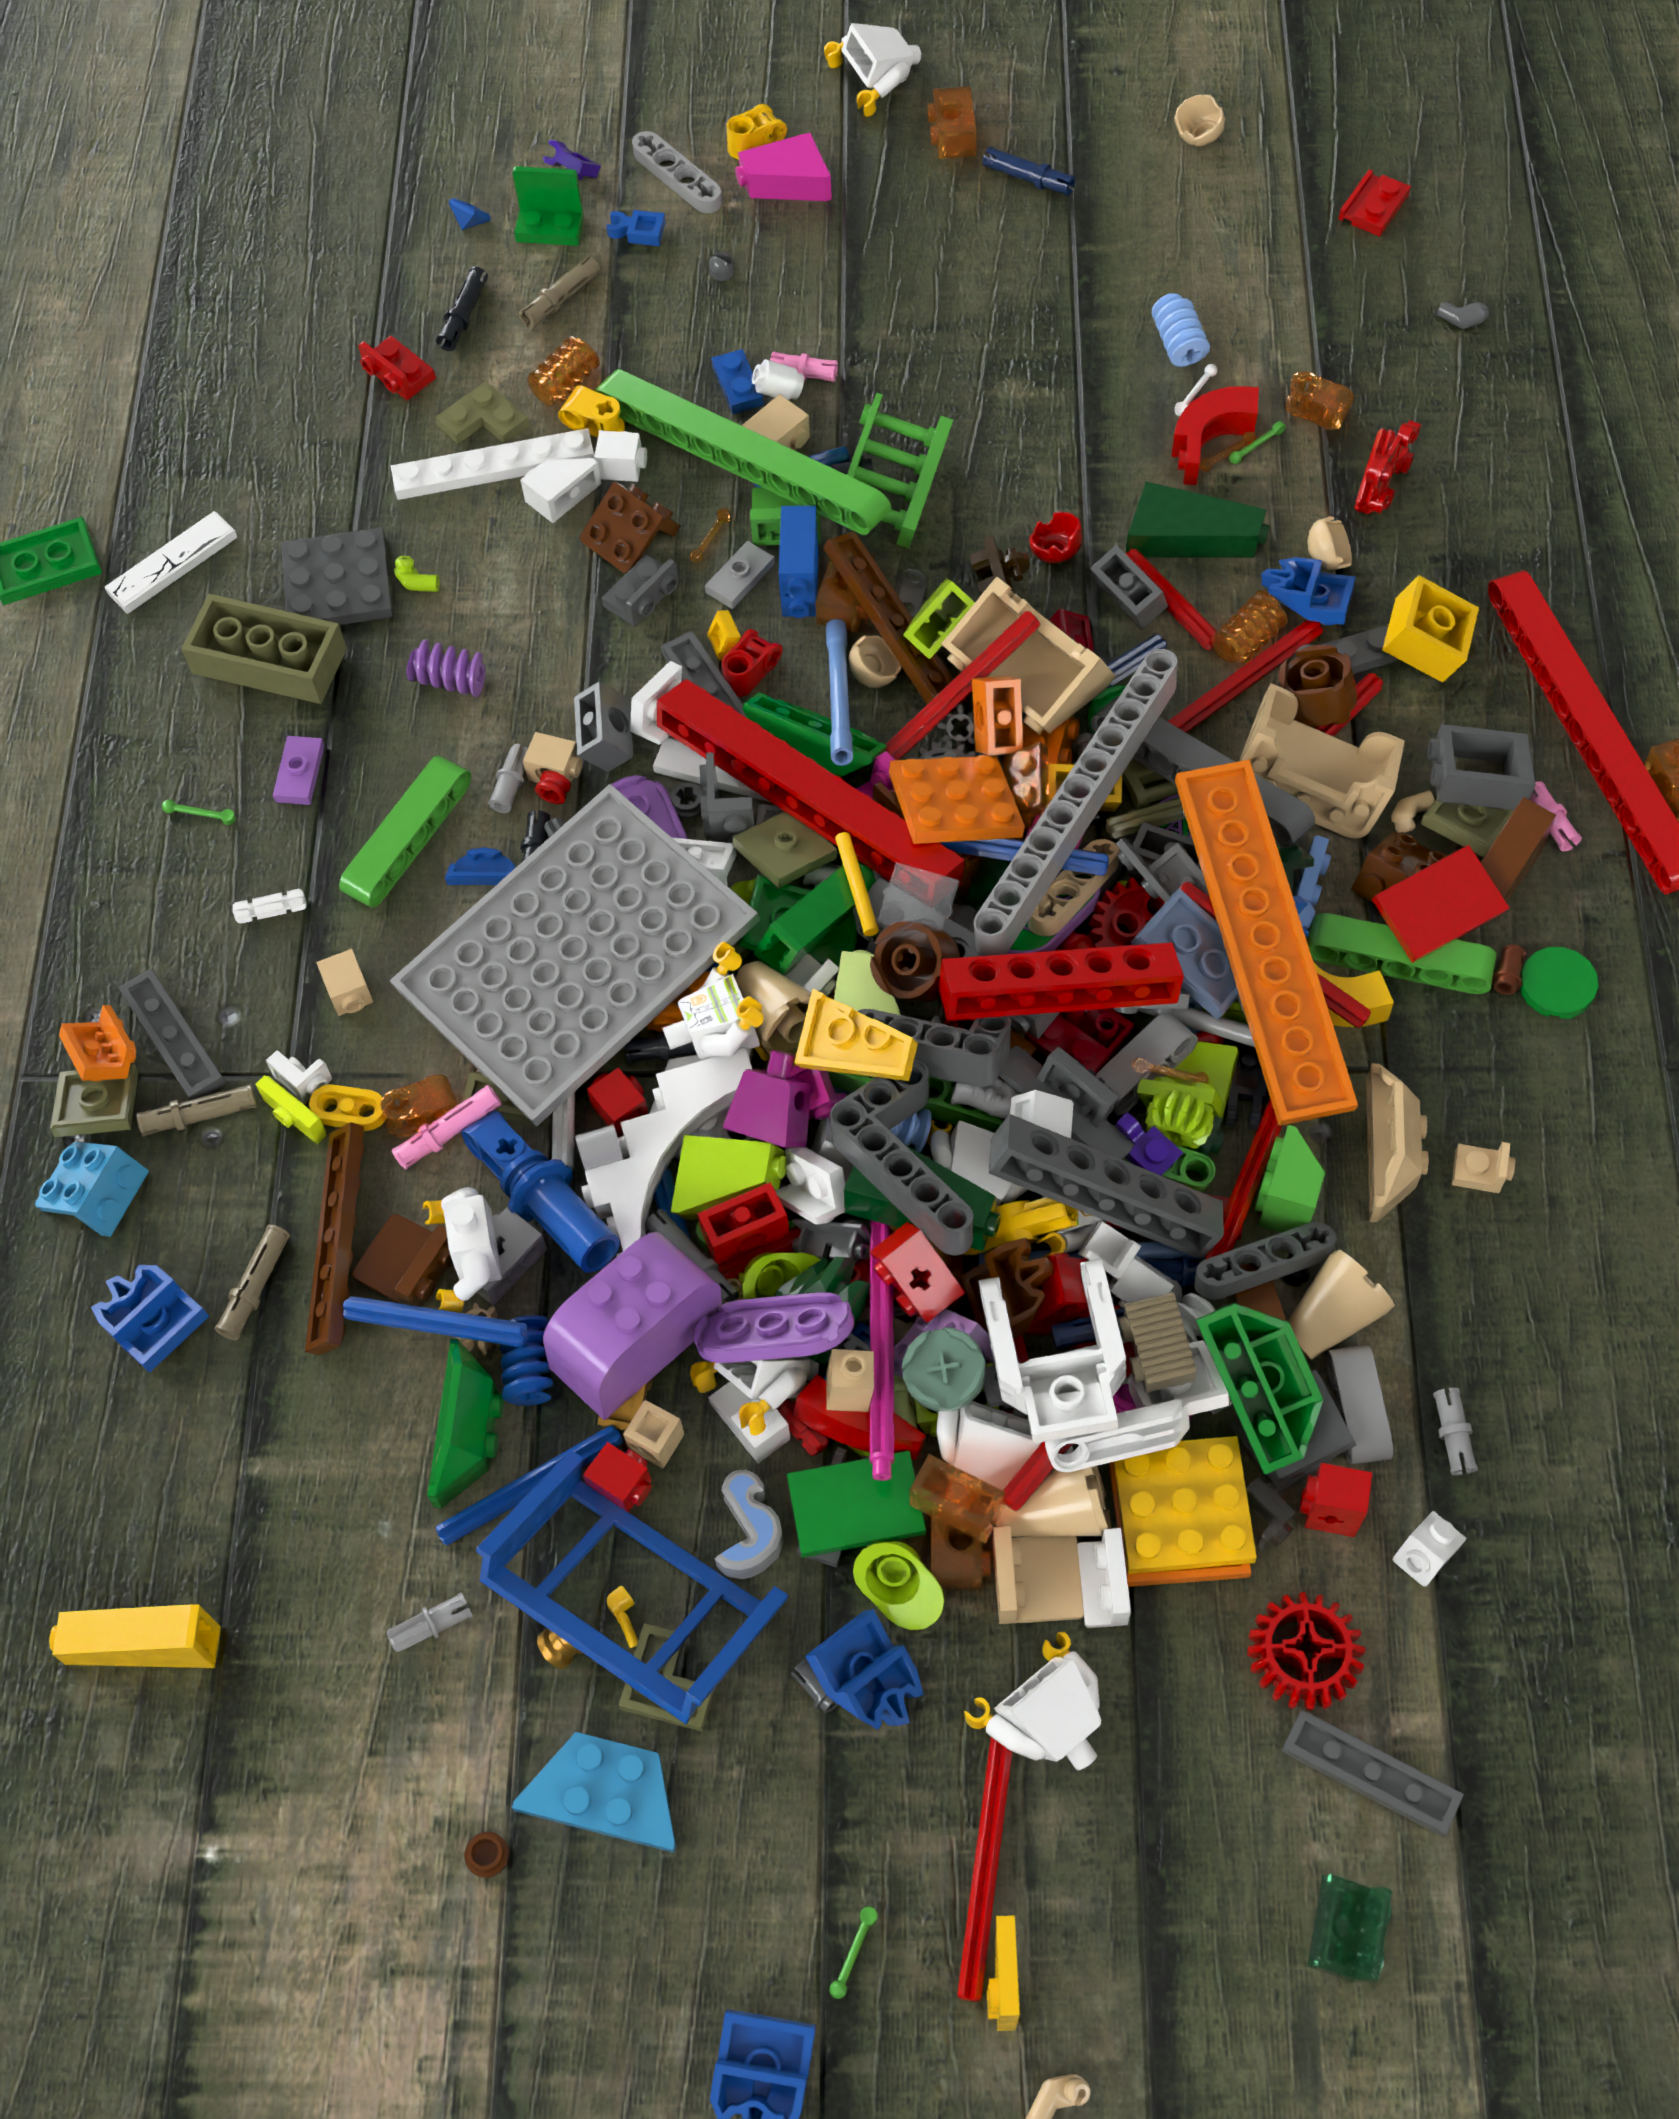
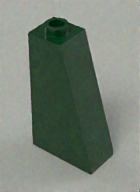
(1194, 525)
(866, 1201)

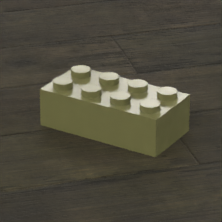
(264, 648)

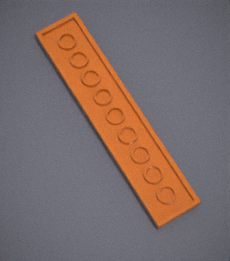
(1265, 943)

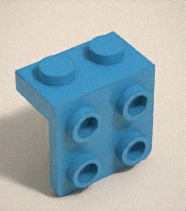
(92, 1185)

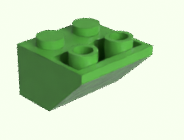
(1289, 1184)

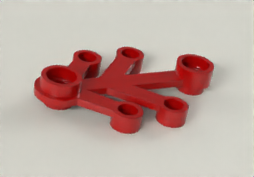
(1395, 461)

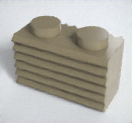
(1158, 1343)

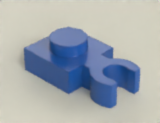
(641, 228)

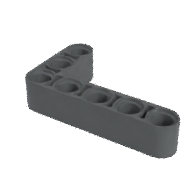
(864, 1137)

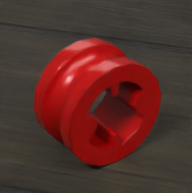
(553, 787)

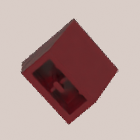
(1086, 1035)

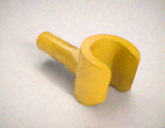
(618, 1602)

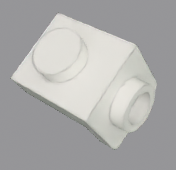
(813, 975)
(1428, 1548)

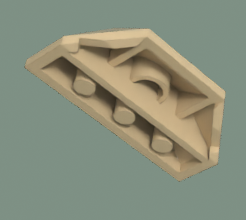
(1392, 1141)

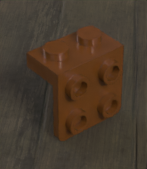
(626, 525)
(1391, 863)
(404, 1261)

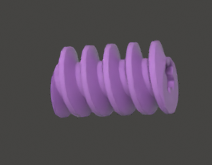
(446, 669)

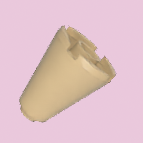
(782, 1004)
(1337, 1305)
(1062, 1507)

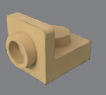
(1482, 1167)

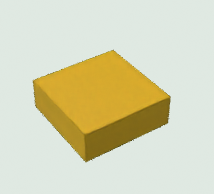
(723, 633)

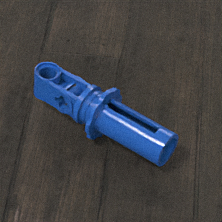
(541, 1192)

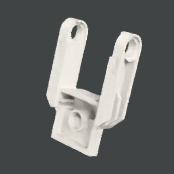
(1063, 1391)
(1154, 1425)

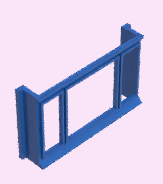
(528, 1518)

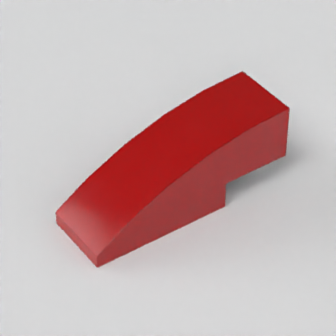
(850, 1426)

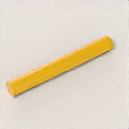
(856, 884)

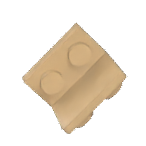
(1036, 1578)

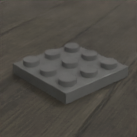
(338, 577)

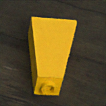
(137, 1637)

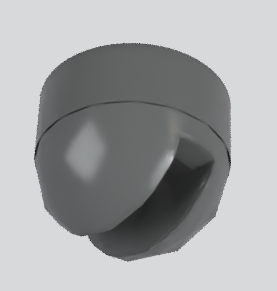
(721, 266)

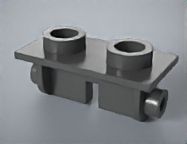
(846, 1239)

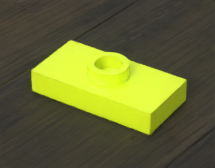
(291, 1110)

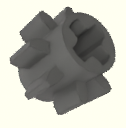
(948, 726)

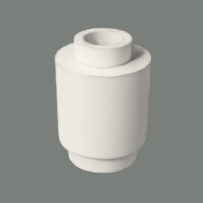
(776, 379)

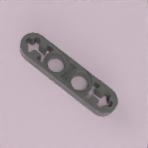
(1262, 1256)

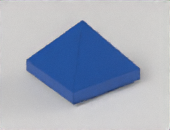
(467, 214)

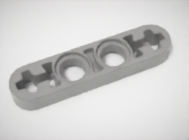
(681, 168)

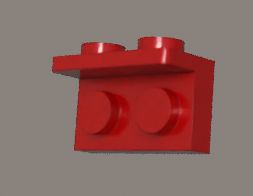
(396, 367)

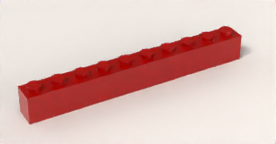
(797, 783)

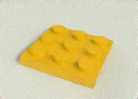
(1185, 1507)

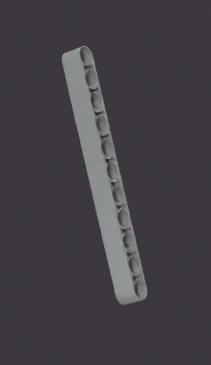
(1075, 804)

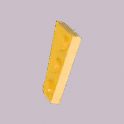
(851, 1043)
(1003, 1989)

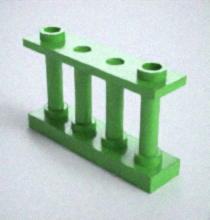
(923, 465)

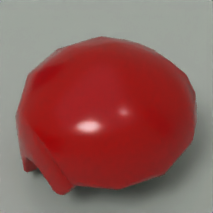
(1057, 539)

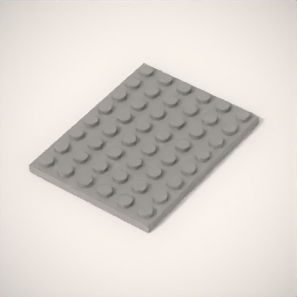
(574, 953)

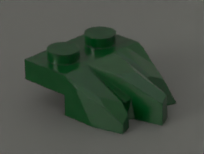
(830, 1278)

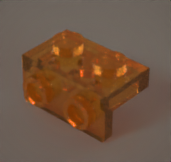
(1028, 780)

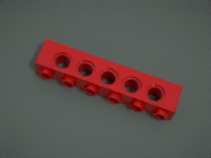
(1060, 981)

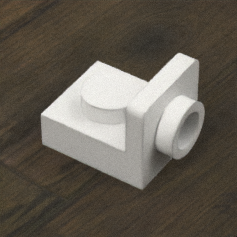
(296, 1078)

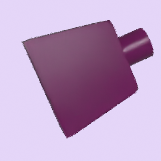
(771, 1104)

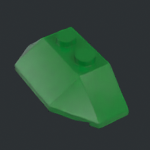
(809, 733)
(1264, 1381)
(464, 1426)

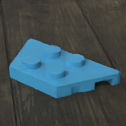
(603, 1791)

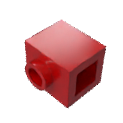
(617, 1098)
(619, 1476)

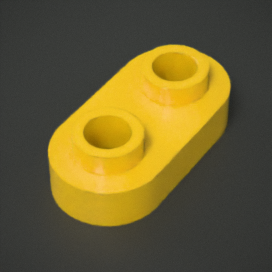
(350, 1106)

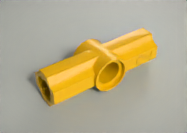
(1030, 1221)

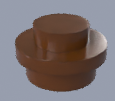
(486, 1854)

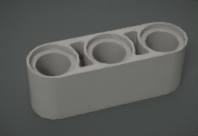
(1161, 1043)
(599, 1147)
(1360, 1403)

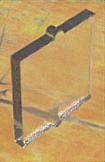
(917, 897)

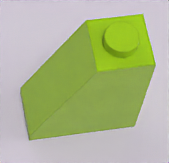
(938, 617)
(722, 1169)

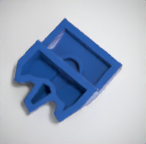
(1310, 592)
(148, 1315)
(866, 1672)
(761, 2067)

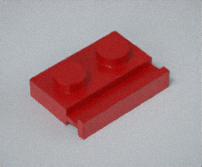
(1374, 203)

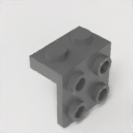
(722, 816)

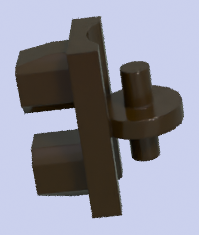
(993, 560)

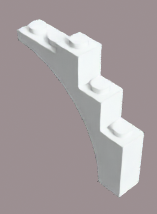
(685, 1103)

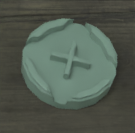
(944, 1369)

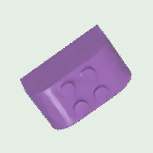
(628, 1322)

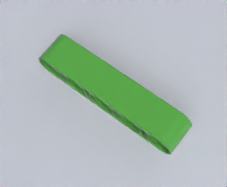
(405, 831)
(1374, 948)

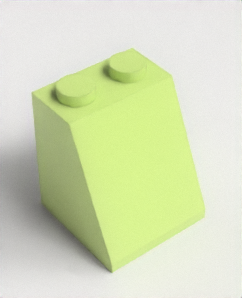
(857, 986)

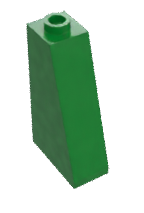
(809, 921)

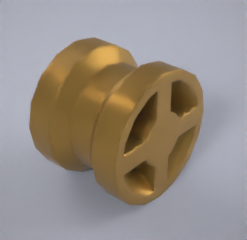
(556, 1650)

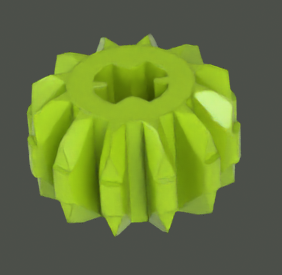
(1180, 1118)

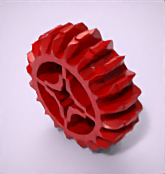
(1324, 1650)

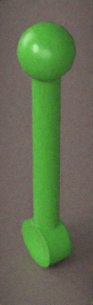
(1236, 456)
(227, 815)
(868, 1918)

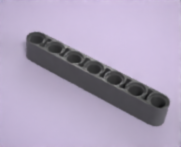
(1173, 751)

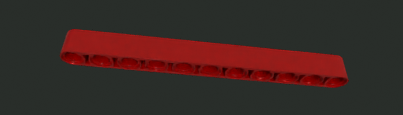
(1590, 725)

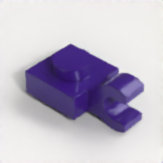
(572, 160)
(1150, 1149)

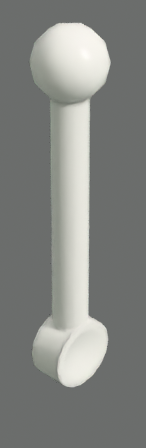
(1210, 371)

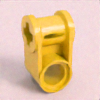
(753, 130)
(591, 411)

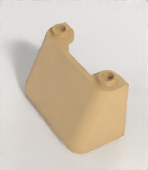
(1053, 668)
(1335, 779)

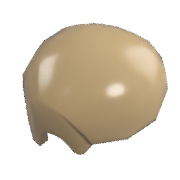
(1199, 120)
(1330, 544)
(873, 662)

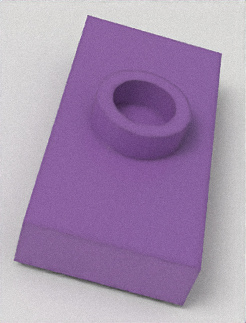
(298, 770)

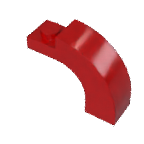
(1212, 415)

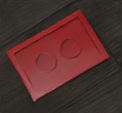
(1440, 903)

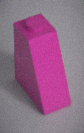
(785, 170)

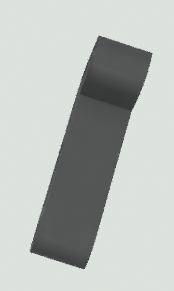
(956, 1053)

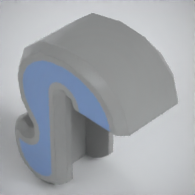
(761, 1525)

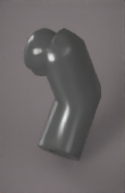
(1464, 316)

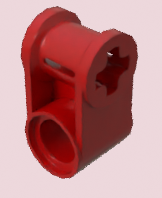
(750, 662)

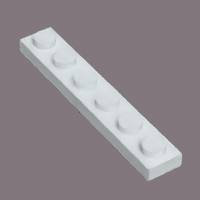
(487, 464)

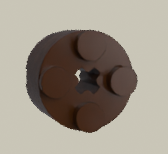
(1321, 684)
(910, 960)

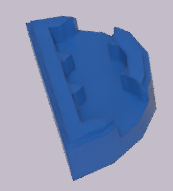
(479, 867)

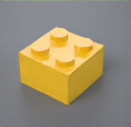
(1430, 628)

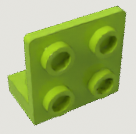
(1215, 1060)

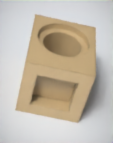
(551, 754)
(345, 982)
(850, 1380)
(654, 1434)

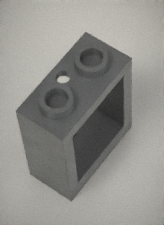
(1478, 787)

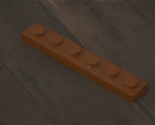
(886, 613)
(335, 1239)

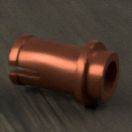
(1507, 977)

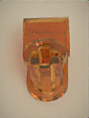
(1321, 402)
(420, 1104)

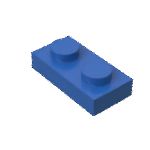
(736, 381)

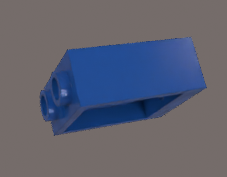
(798, 561)

